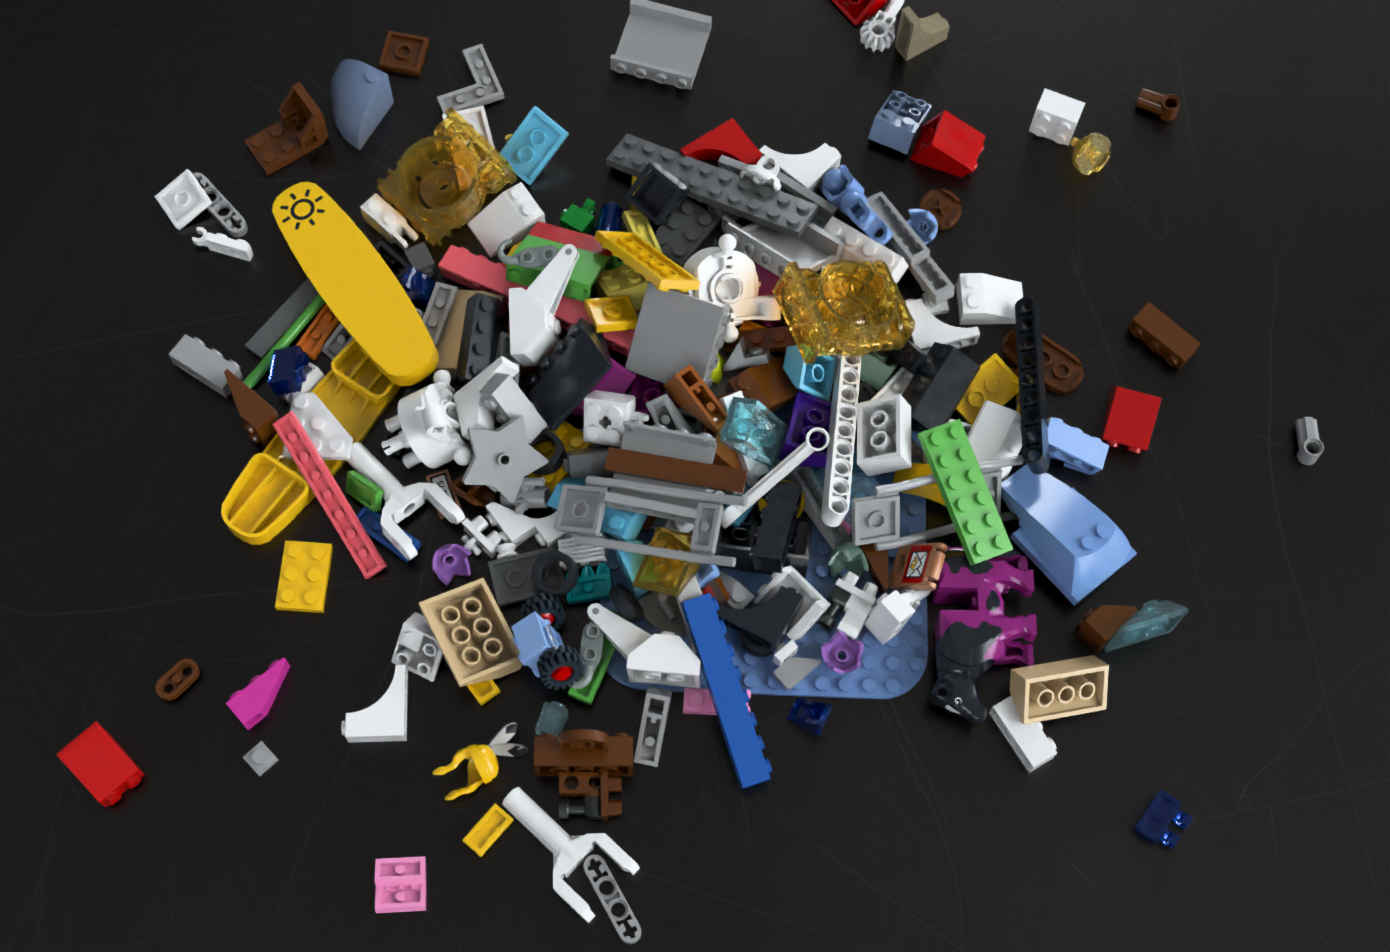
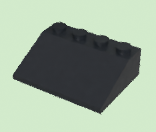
(568, 373)
(744, 536)

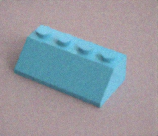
(616, 522)

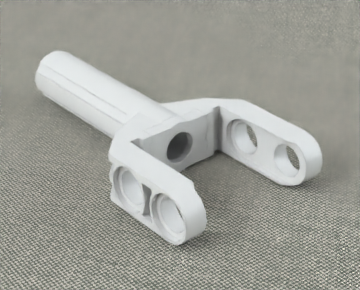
(400, 499)
(566, 849)

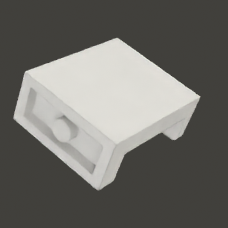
(813, 602)

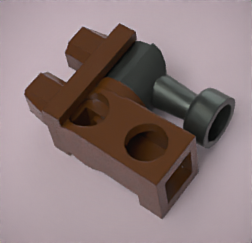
(594, 790)

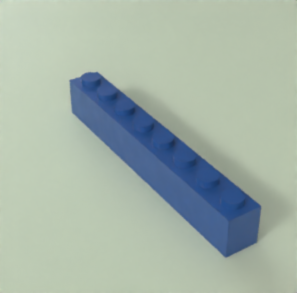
(725, 690)

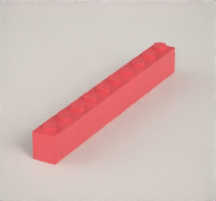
(483, 275)

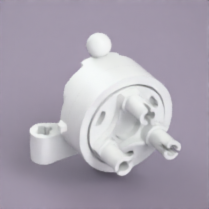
(730, 280)
(429, 427)

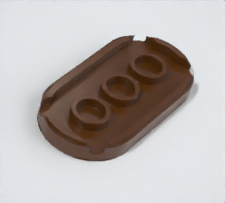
(1061, 368)

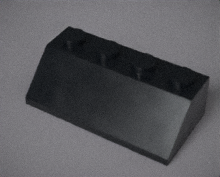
(482, 324)
(939, 386)

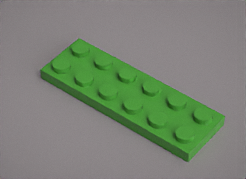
(965, 492)

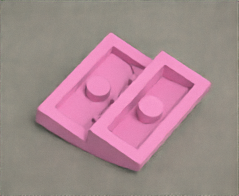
(400, 884)

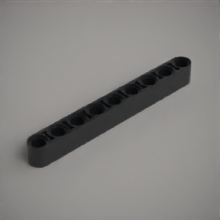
(1032, 386)

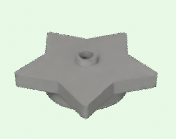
(490, 446)

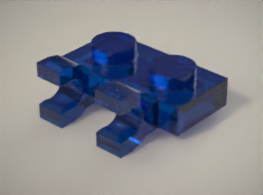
(1158, 816)

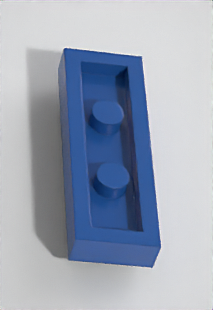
(371, 523)

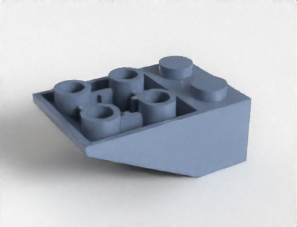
(899, 121)

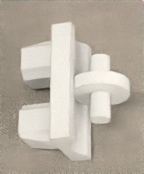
(474, 529)

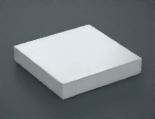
(183, 199)

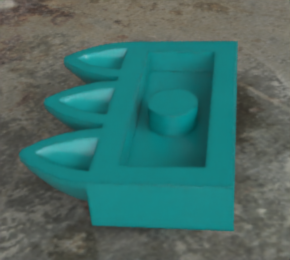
(591, 586)

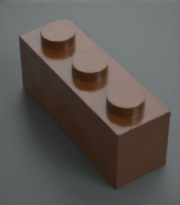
(1163, 336)

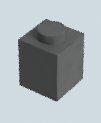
(421, 259)

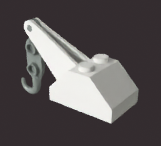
(532, 310)
(650, 658)

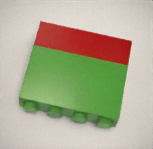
(586, 270)

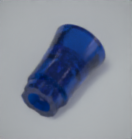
(609, 218)

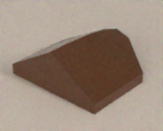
(474, 494)

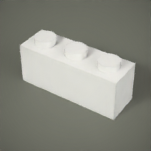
(1026, 739)

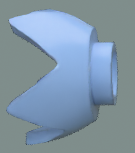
(917, 220)

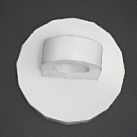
(761, 175)

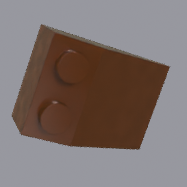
(766, 384)
(253, 410)

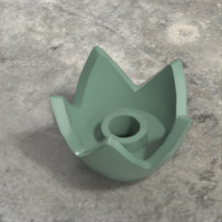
(848, 556)

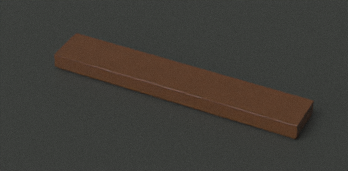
(676, 470)

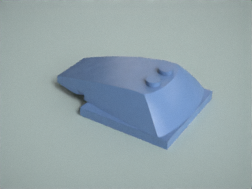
(1064, 533)

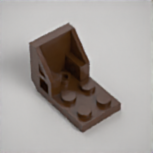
(296, 134)

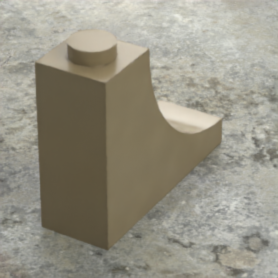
(919, 34)

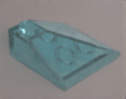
(1149, 622)

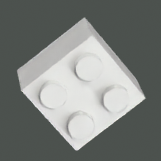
(1056, 117)

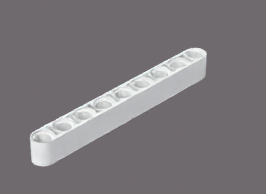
(842, 439)

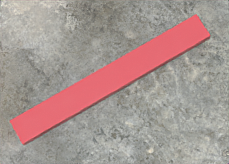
(329, 495)

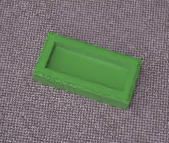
(364, 491)

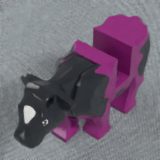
(981, 635)

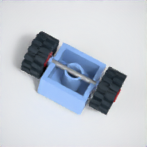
(542, 645)

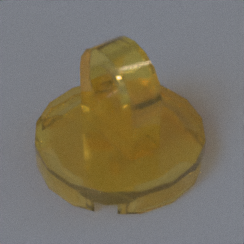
(1090, 153)

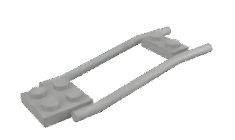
(583, 510)
(878, 516)

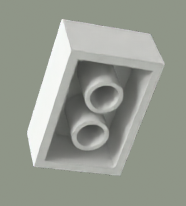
(884, 435)

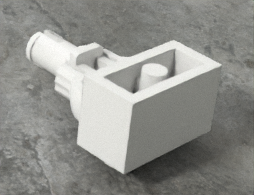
(893, 612)

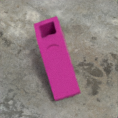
(257, 698)

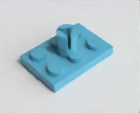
(533, 145)

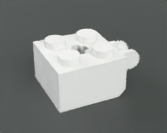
(605, 416)

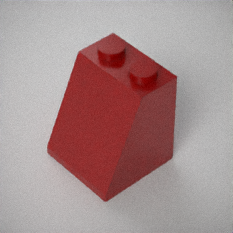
(948, 145)
(1129, 419)
(101, 764)

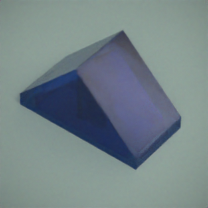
(810, 715)

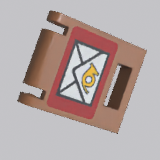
(916, 565)

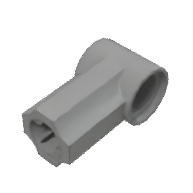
(1308, 439)

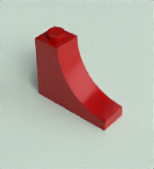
(724, 140)

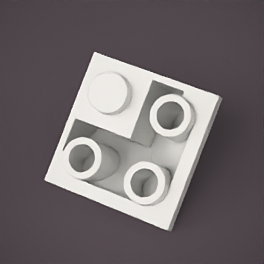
(418, 648)

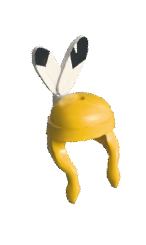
(483, 760)

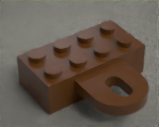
(583, 752)

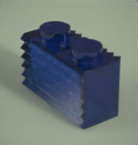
(288, 370)

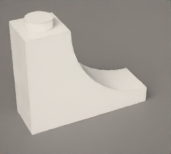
(809, 167)
(930, 329)
(469, 402)
(384, 719)

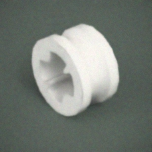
(506, 550)

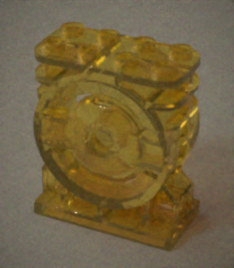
(458, 201)
(835, 308)

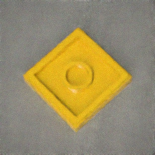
(611, 313)

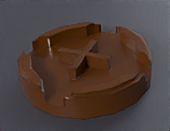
(944, 207)

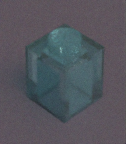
(552, 718)

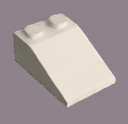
(506, 217)
(986, 299)

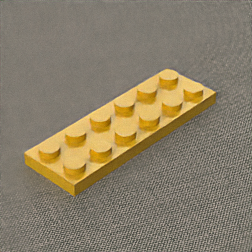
(647, 261)

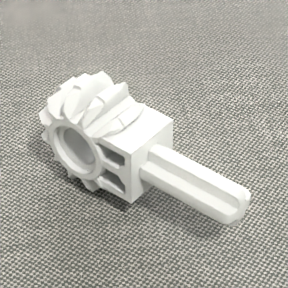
(883, 25)

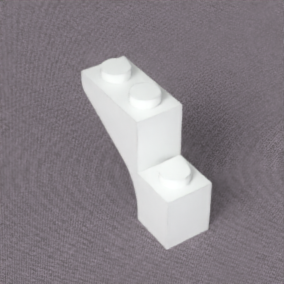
(519, 528)

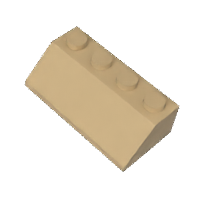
(1059, 688)

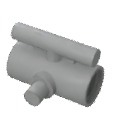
(529, 495)

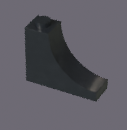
(765, 622)

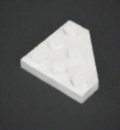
(322, 428)

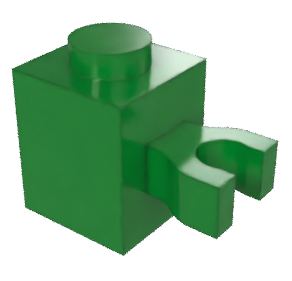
(579, 218)

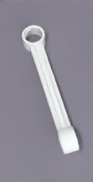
(773, 477)

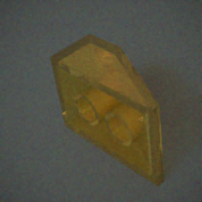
(667, 574)

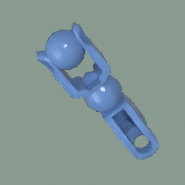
(849, 197)

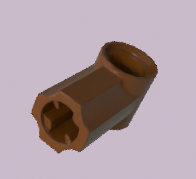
(1159, 104)

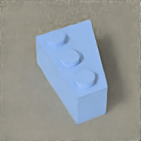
(1075, 447)

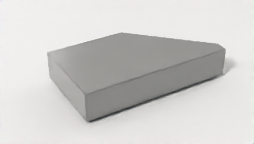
(794, 671)

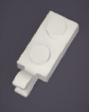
(222, 244)

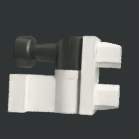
(851, 600)

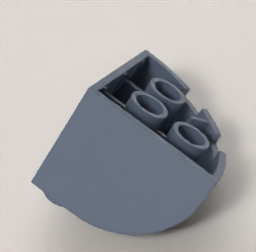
(358, 100)

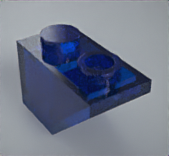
(417, 287)

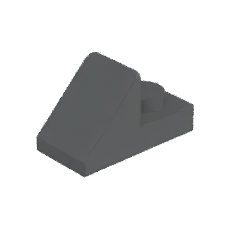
(741, 358)

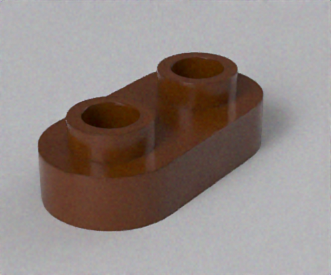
(176, 678)

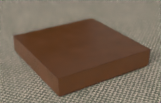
(403, 53)

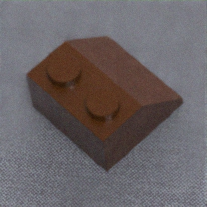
(1101, 625)

